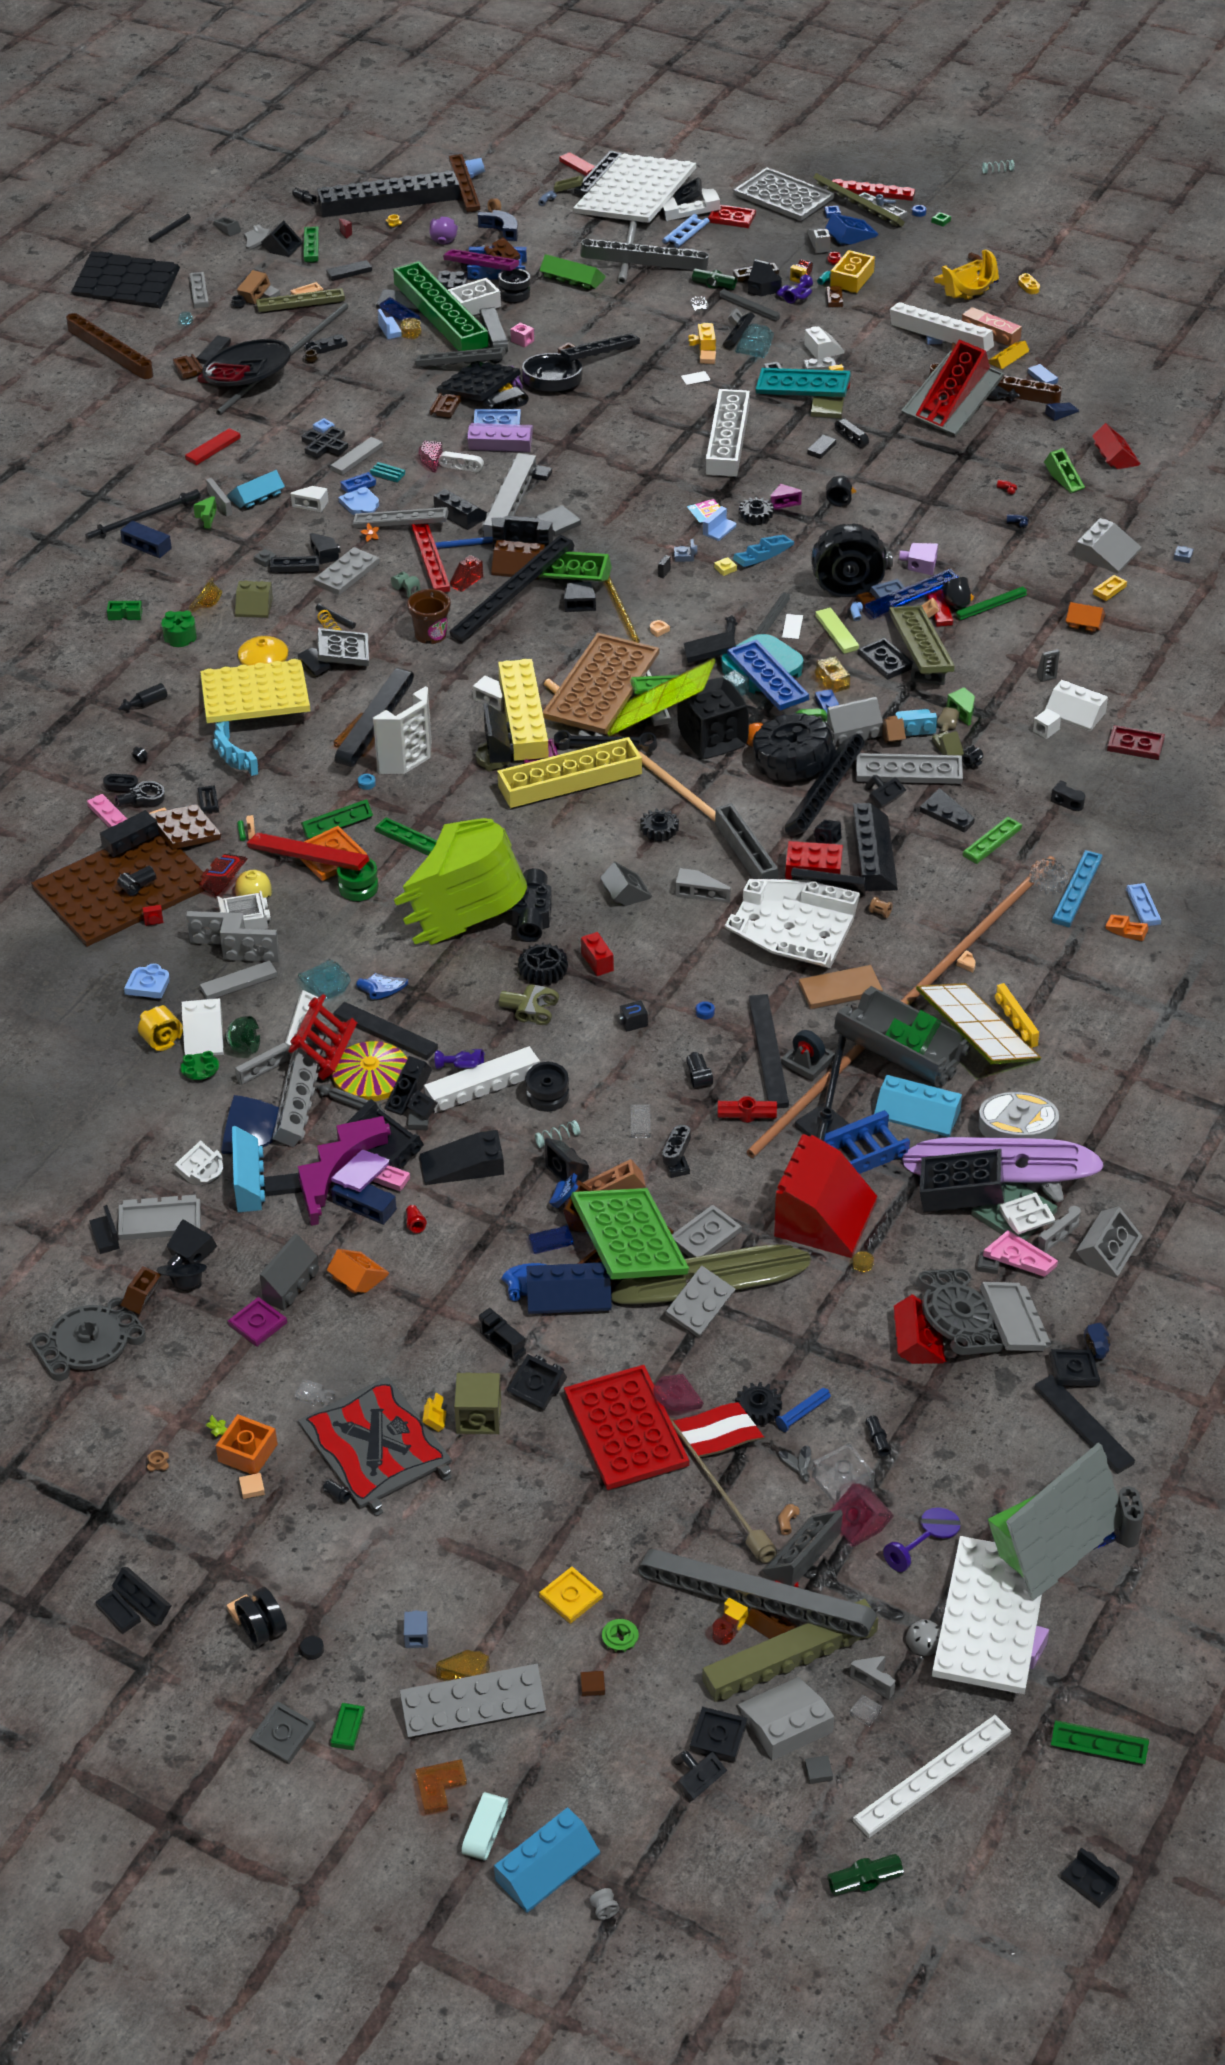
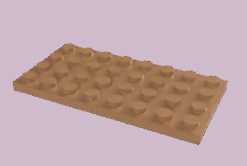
(600, 683)

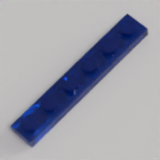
(909, 593)

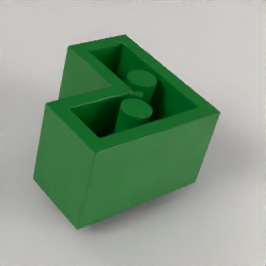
(915, 1036)

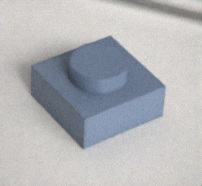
(1183, 554)

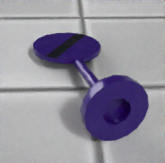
(936, 1522)

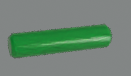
(241, 830)

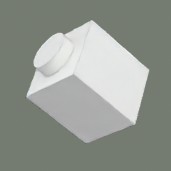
(1047, 723)

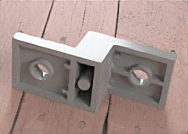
(230, 932)

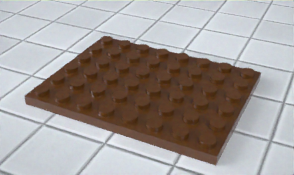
(96, 907)

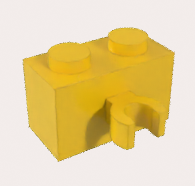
(705, 338)

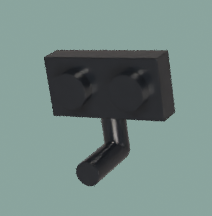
(885, 792)
(700, 1774)

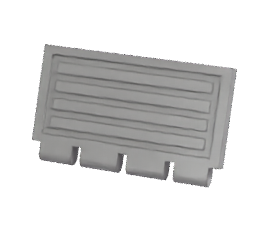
(157, 1218)
(1015, 1316)

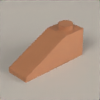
(620, 1177)

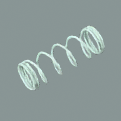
(985, 166)
(540, 1138)

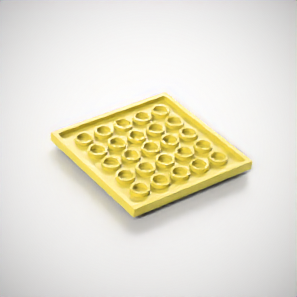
(254, 691)

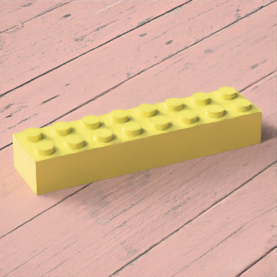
(523, 709)
(569, 772)

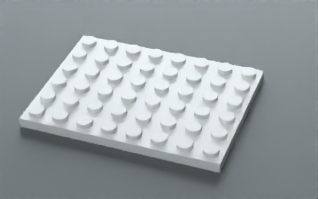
(635, 188)

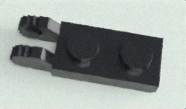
(327, 344)

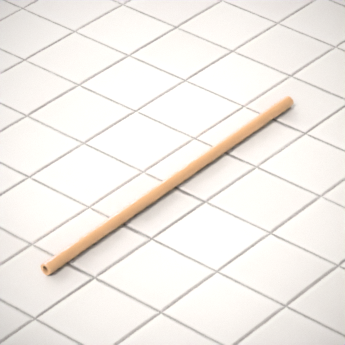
(657, 770)

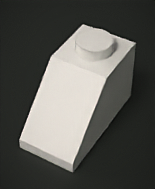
(310, 498)
(488, 691)

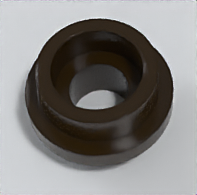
(310, 356)

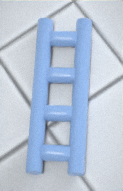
(685, 225)

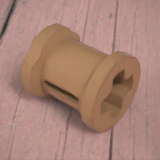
(880, 907)

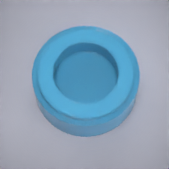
(366, 781)

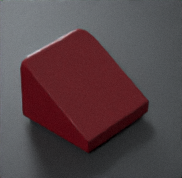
(345, 227)

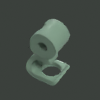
(403, 580)

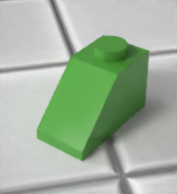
(963, 702)

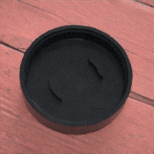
(551, 372)

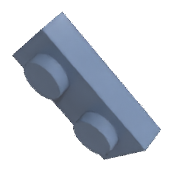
(886, 588)

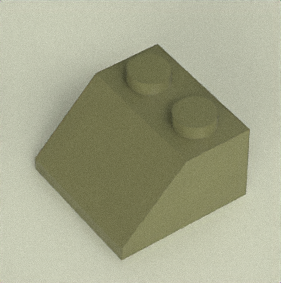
(253, 599)

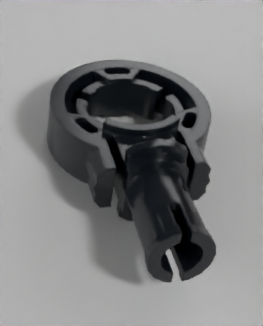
(138, 797)

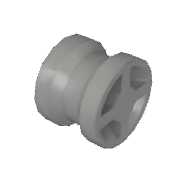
(604, 1904)

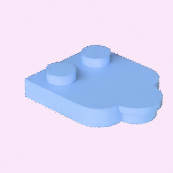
(359, 501)
(147, 981)

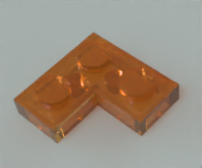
(436, 1778)

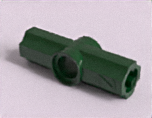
(714, 279)
(865, 1874)

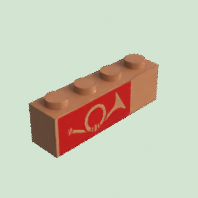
(1003, 330)

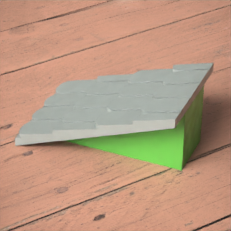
(1059, 1524)

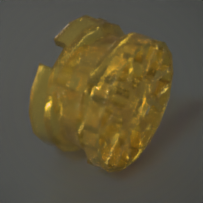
(411, 328)

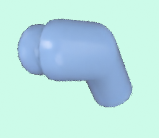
(855, 610)

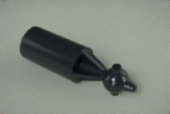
(999, 393)
(145, 697)

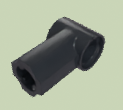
(133, 882)
(699, 1073)

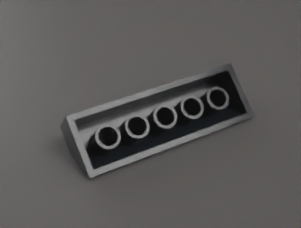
(874, 847)

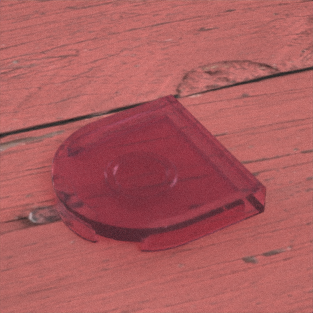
(677, 1393)

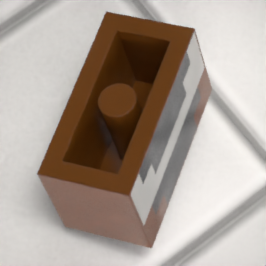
(140, 1290)

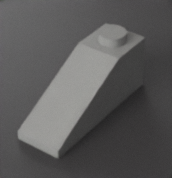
(701, 886)

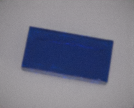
(550, 1239)

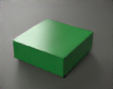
(941, 219)

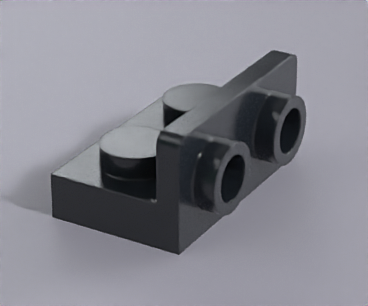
(1091, 1878)

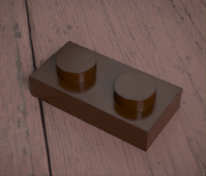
(834, 296)

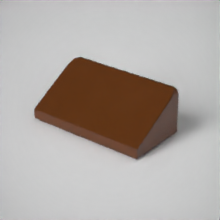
(768, 1623)

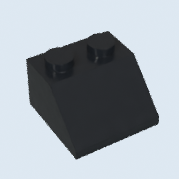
(282, 240)
(564, 1161)

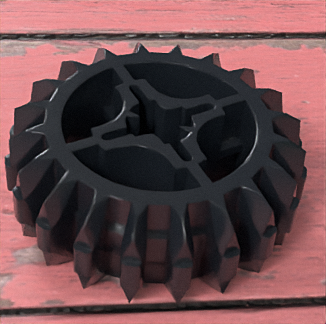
(542, 964)

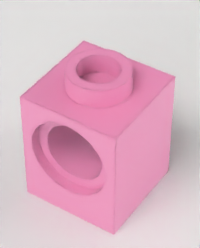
(522, 335)

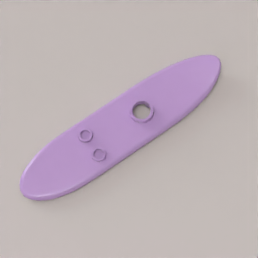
(1047, 1158)

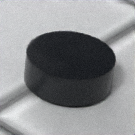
(312, 1647)

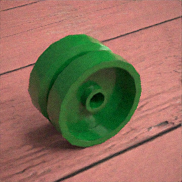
(358, 884)

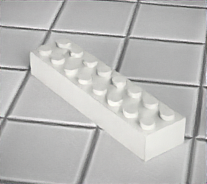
(727, 432)

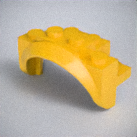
(965, 281)

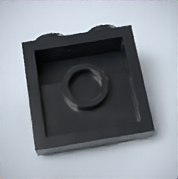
(537, 1381)

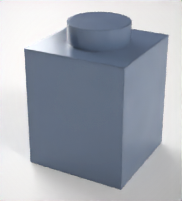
(416, 1629)

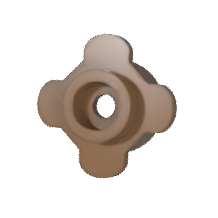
(158, 1460)

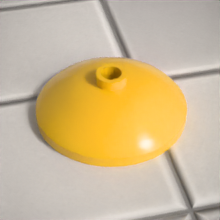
(262, 650)

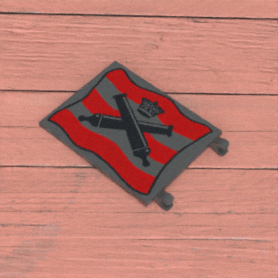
(375, 1443)

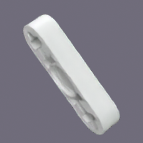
(454, 464)

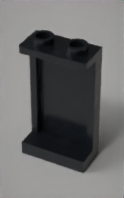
(401, 1143)

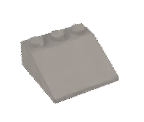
(1107, 546)
(787, 1717)

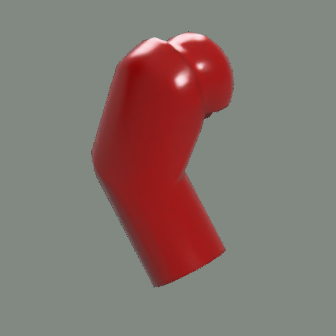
(1007, 485)

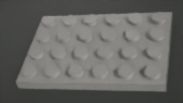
(783, 194)

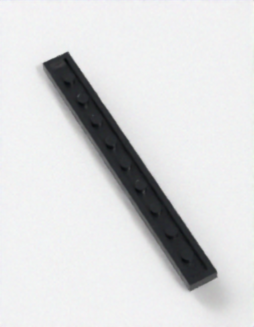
(511, 588)

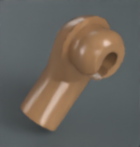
(789, 1511)

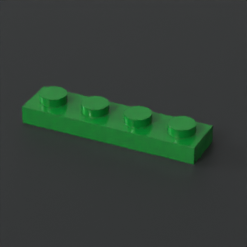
(311, 244)
(339, 817)
(1100, 1742)

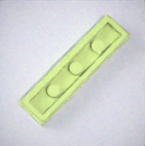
(837, 630)

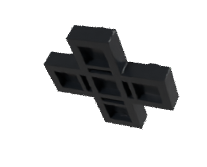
(323, 442)

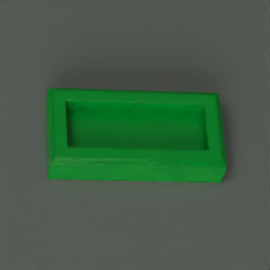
(347, 1726)

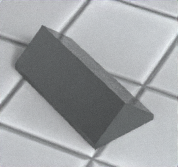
(805, 1547)

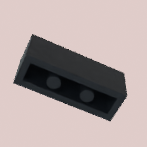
(129, 833)

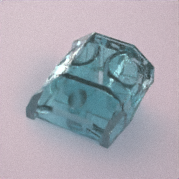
(755, 340)
(326, 979)

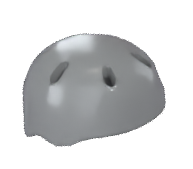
(926, 1633)

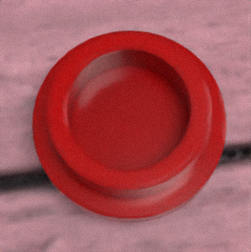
(834, 258)

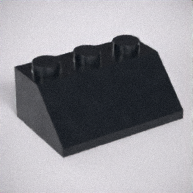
(460, 510)
(497, 735)

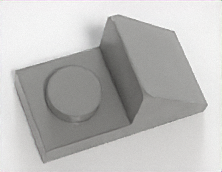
(870, 1674)

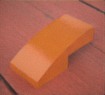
(1123, 927)

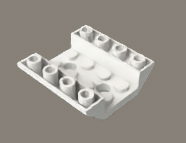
(403, 739)

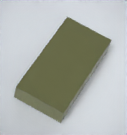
(568, 183)

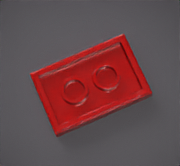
(732, 216)

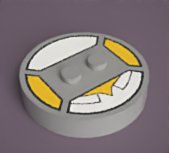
(1018, 1116)

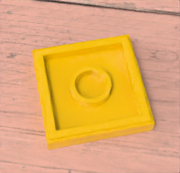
(571, 1595)

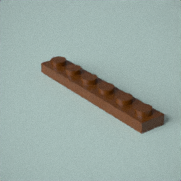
(465, 183)

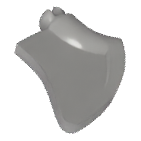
(255, 236)

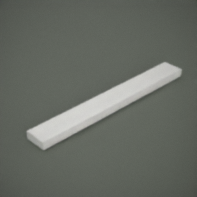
(931, 1776)

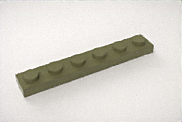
(298, 300)

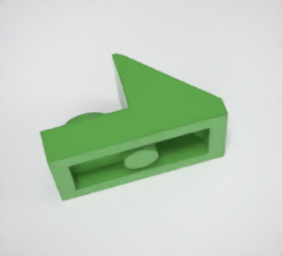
(206, 511)

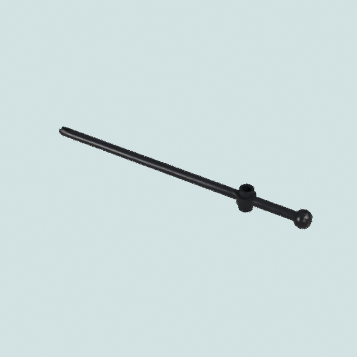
(826, 1116)

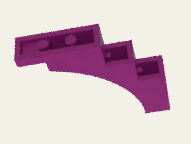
(352, 1138)

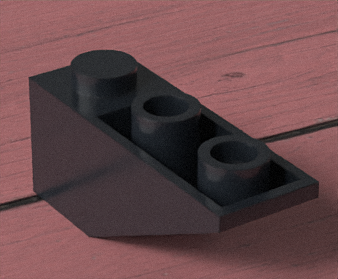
(412, 1078)

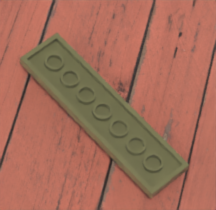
(921, 639)

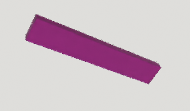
(481, 260)

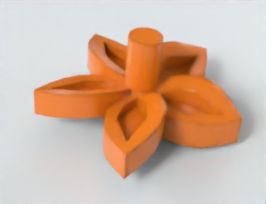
(370, 532)

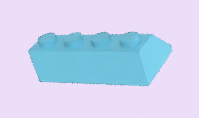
(919, 1105)
(247, 1171)

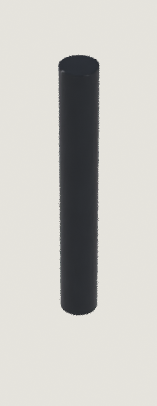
(336, 616)

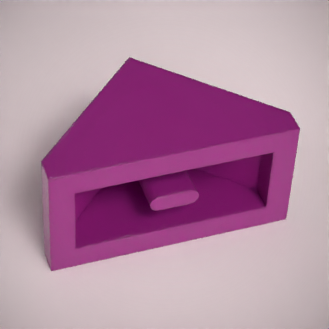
(786, 496)

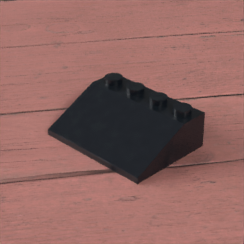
(962, 1180)

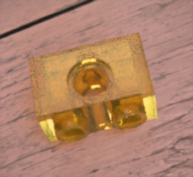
(832, 674)

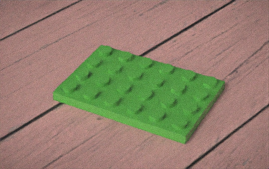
(629, 1233)

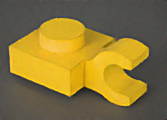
(433, 1414)

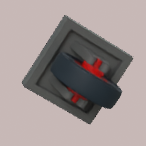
(808, 1055)

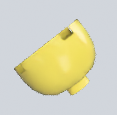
(253, 882)

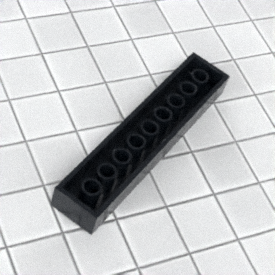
(388, 193)

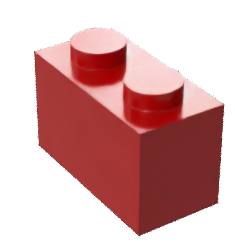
(597, 954)

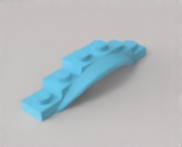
(231, 754)

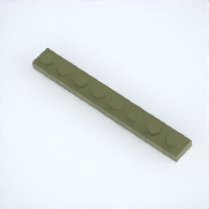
(862, 203)

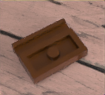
(187, 366)
(445, 405)

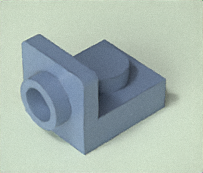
(685, 554)

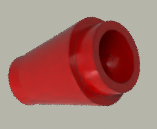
(415, 1220)

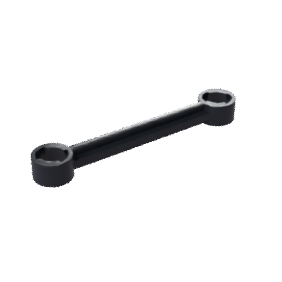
(597, 740)

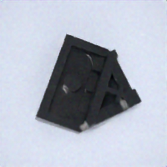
(310, 660)

